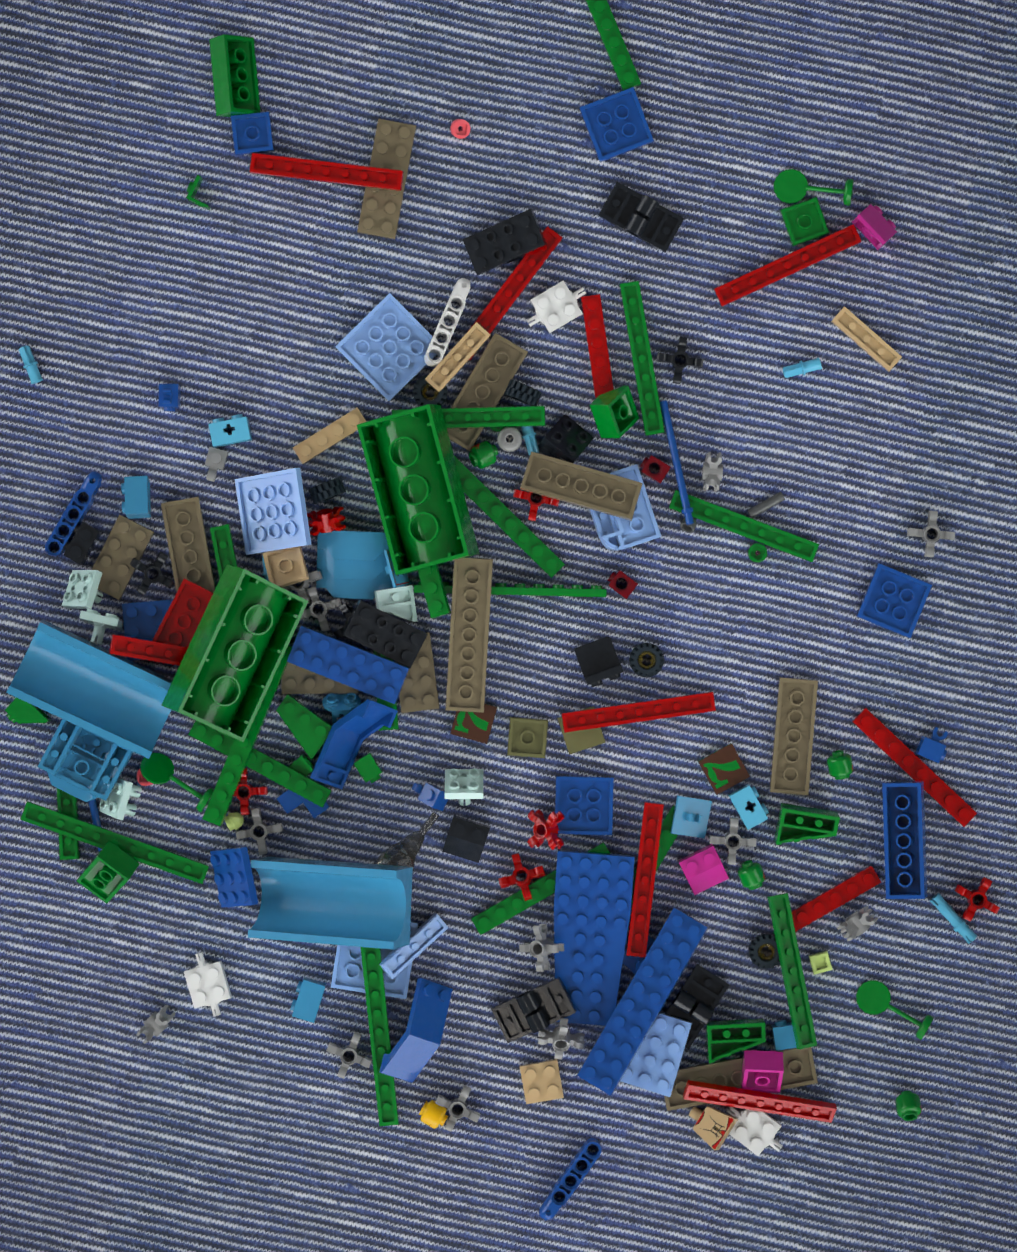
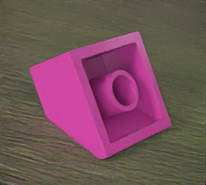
(874, 226)
(703, 869)
(762, 1071)

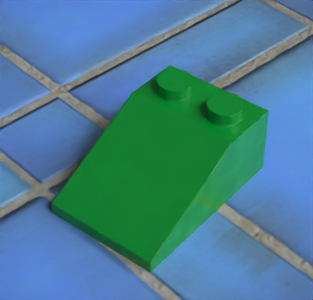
(108, 872)

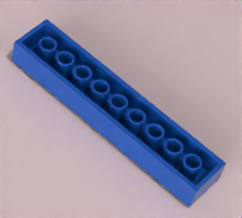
(642, 1001)

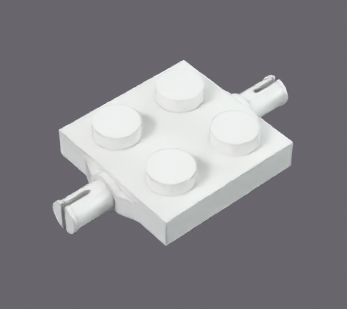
(556, 307)
(207, 984)
(755, 1130)

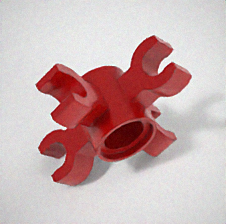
(534, 506)
(326, 520)
(244, 801)
(545, 829)
(510, 880)
(982, 889)

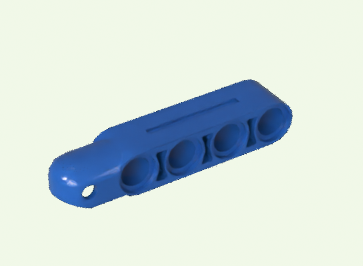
(75, 503)
(554, 1204)

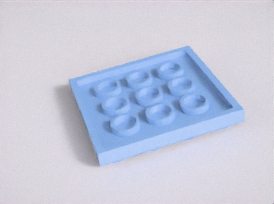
(387, 347)
(273, 511)
(349, 971)
(659, 1055)

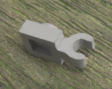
(215, 460)

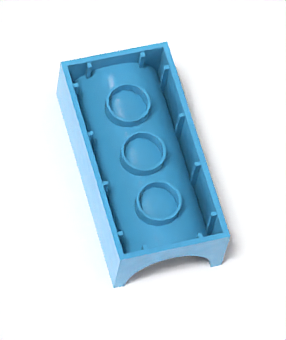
(92, 688)
(334, 902)

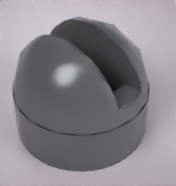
(688, 528)

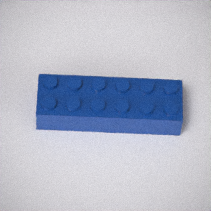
(348, 664)
(904, 840)

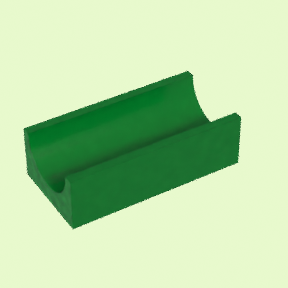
(418, 488)
(235, 652)

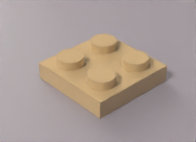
(286, 566)
(541, 1081)

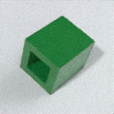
(368, 768)

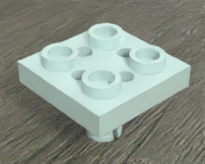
(82, 589)
(100, 623)
(464, 784)

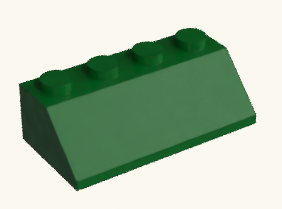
(234, 75)

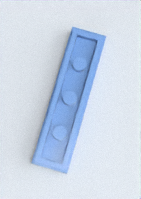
(419, 941)

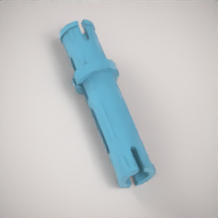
(955, 920)

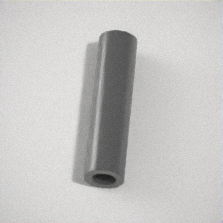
(765, 505)

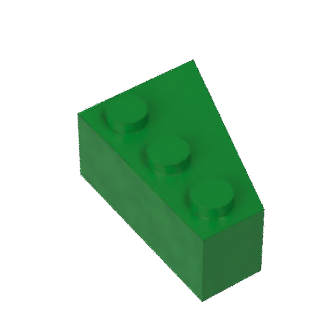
(304, 724)
(804, 823)
(732, 1036)

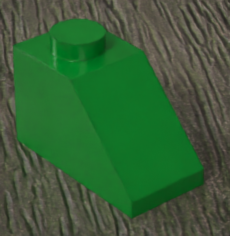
(23, 712)

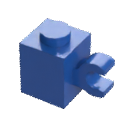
(169, 396)
(931, 748)
(431, 795)

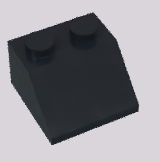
(466, 838)

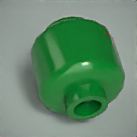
(483, 454)
(840, 765)
(751, 875)
(908, 1106)

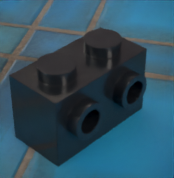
(83, 543)

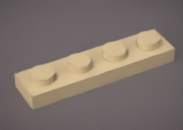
(866, 339)
(457, 357)
(329, 436)

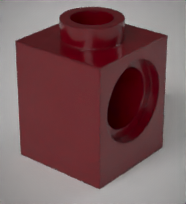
(663, 469)
(631, 584)

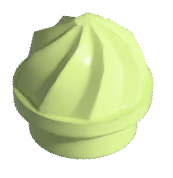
(234, 821)

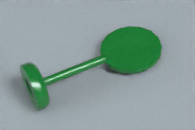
(792, 186)
(160, 770)
(874, 999)

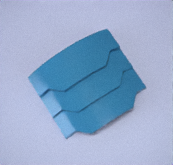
(352, 563)
(83, 762)

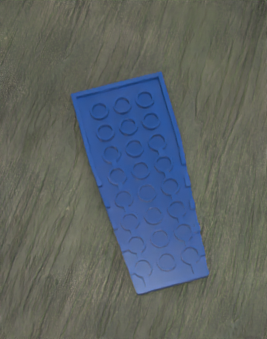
(593, 924)

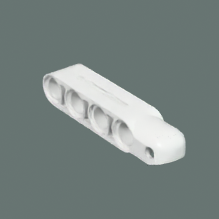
(459, 295)

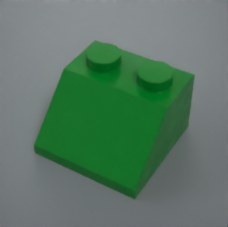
(614, 412)

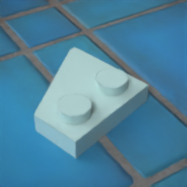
(397, 602)

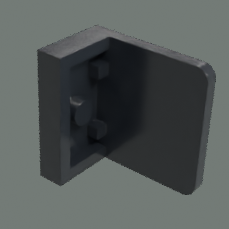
(565, 440)
(598, 661)

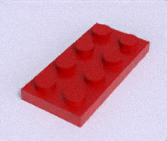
(183, 614)

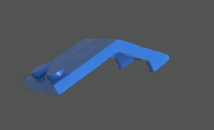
(346, 739)
(422, 1032)

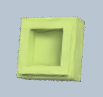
(820, 962)

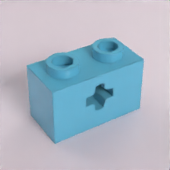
(221, 438)
(739, 800)

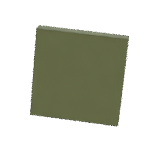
(527, 737)
(582, 739)

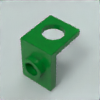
(192, 190)
(303, 765)

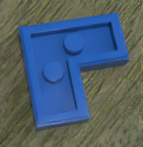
(291, 800)

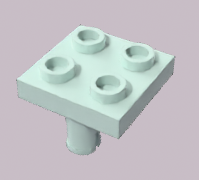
(117, 802)

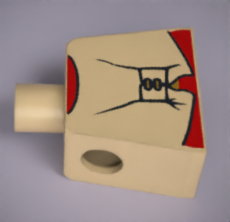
(712, 1125)

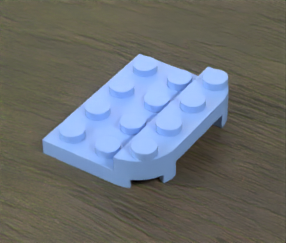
(620, 533)

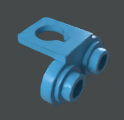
(340, 704)

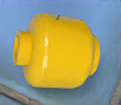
(433, 1114)

